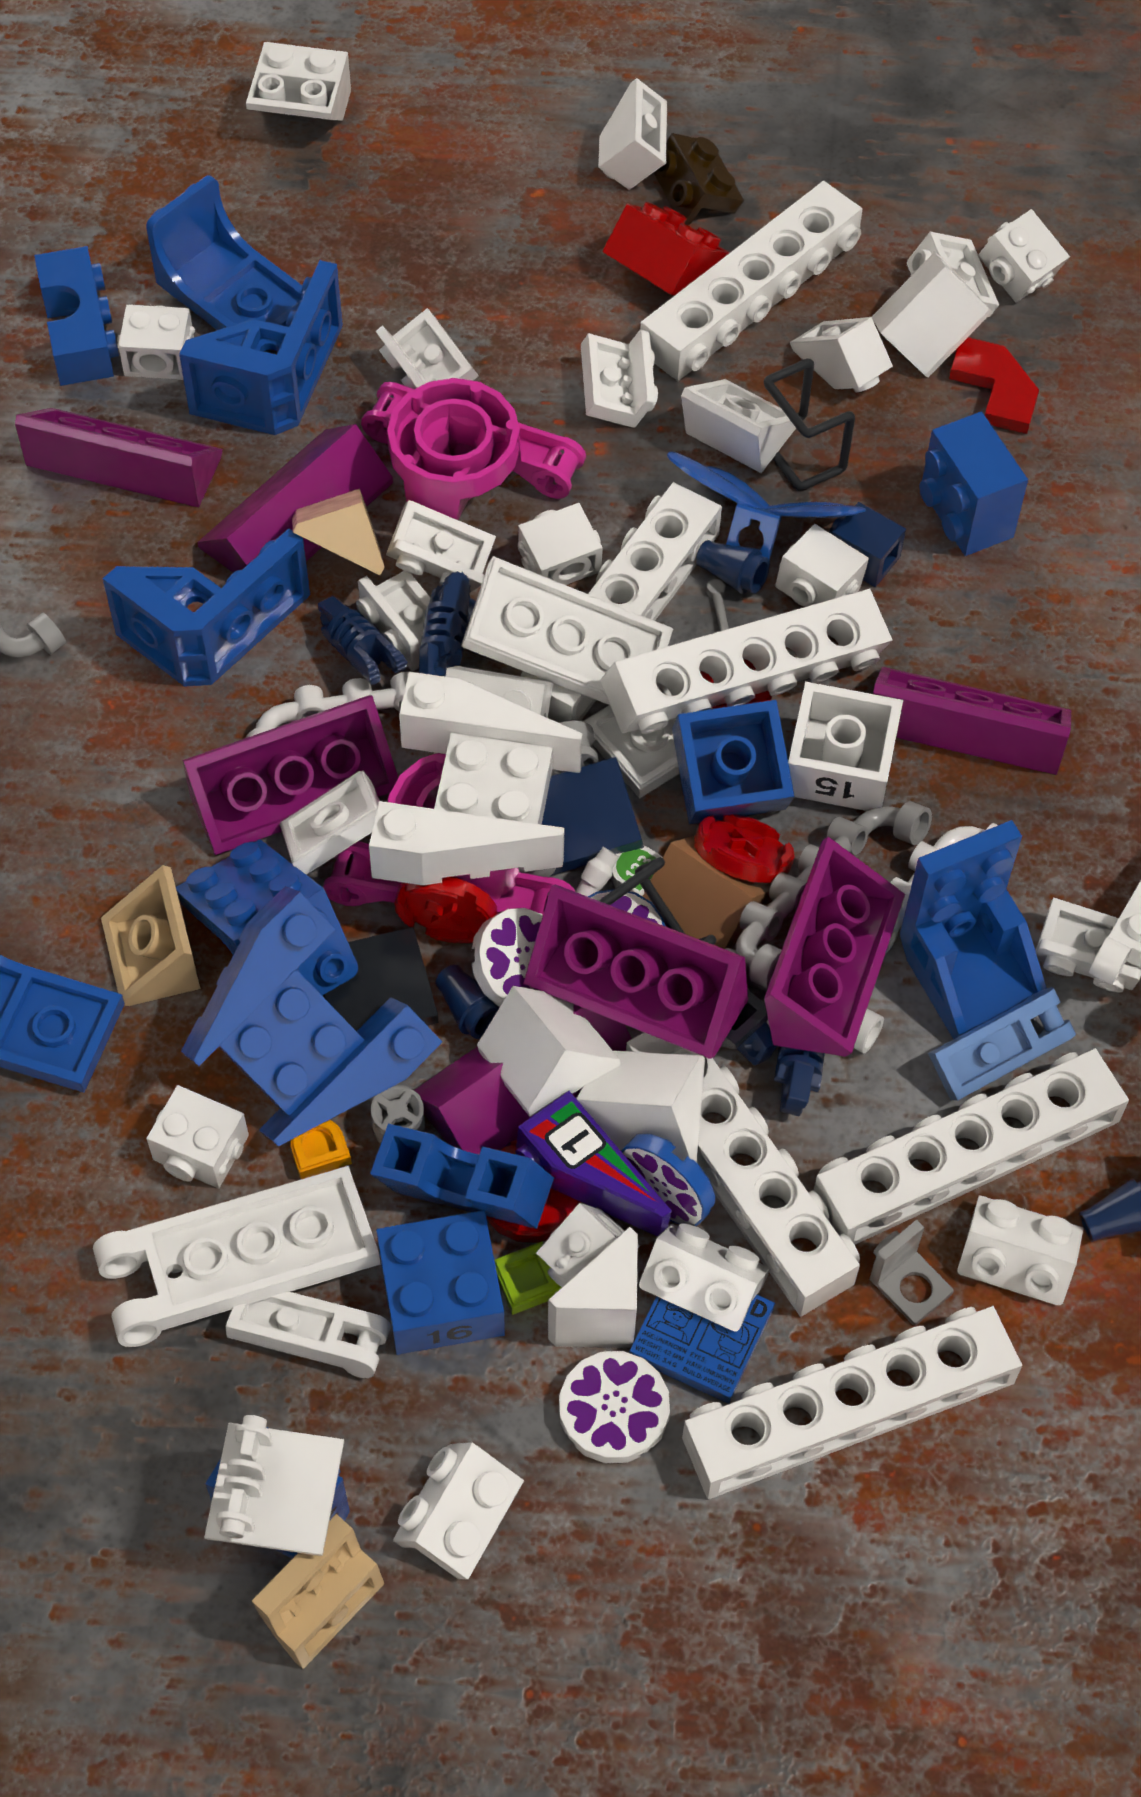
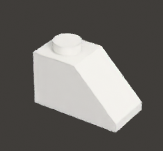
(635, 136)
(845, 352)

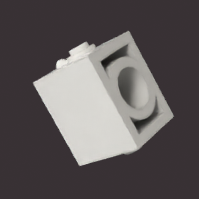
(1023, 256)
(153, 340)
(560, 545)
(820, 568)
(197, 1137)
(578, 1242)

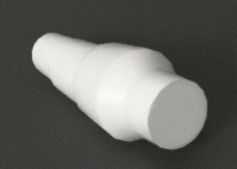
(597, 872)

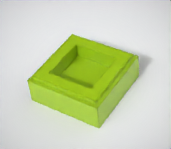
(525, 1279)

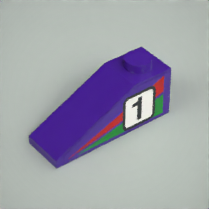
(590, 1165)

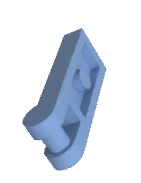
(1001, 1045)

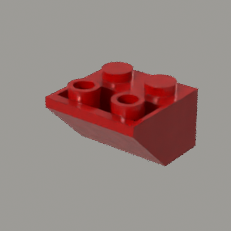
(662, 247)

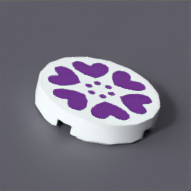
(504, 951)
(614, 1406)

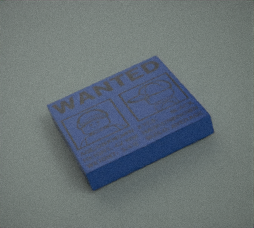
(699, 1349)

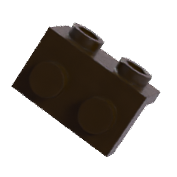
(696, 177)

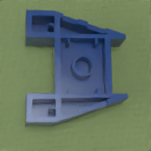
(291, 1035)

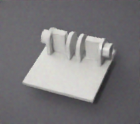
(274, 1488)

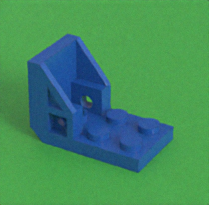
(242, 385)
(202, 645)
(968, 932)

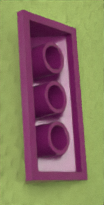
(117, 455)
(327, 467)
(977, 721)
(265, 778)
(832, 954)
(637, 972)
(474, 1105)

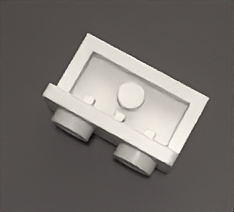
(424, 352)
(618, 378)
(439, 545)
(397, 611)
(1073, 939)
(1021, 1250)
(703, 1275)
(458, 1508)

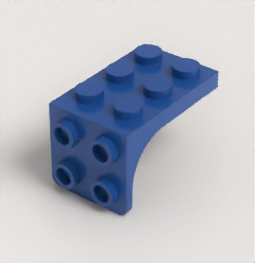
(212, 267)
(242, 884)
(53, 1024)

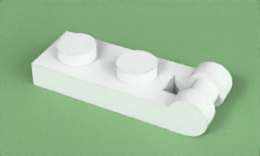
(312, 1330)

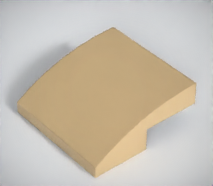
(318, 1593)

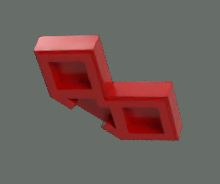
(995, 368)

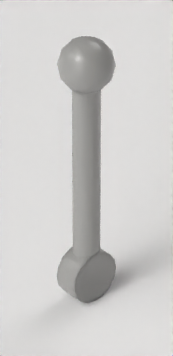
(715, 590)

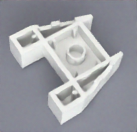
(488, 788)

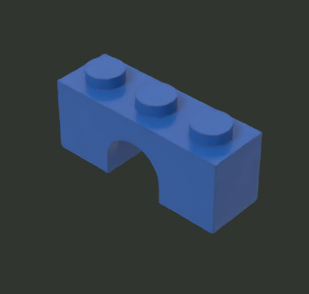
(79, 341)
(434, 1171)

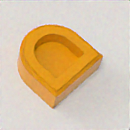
(320, 1150)

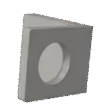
(898, 1259)

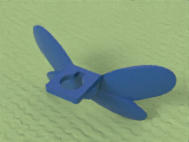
(753, 506)

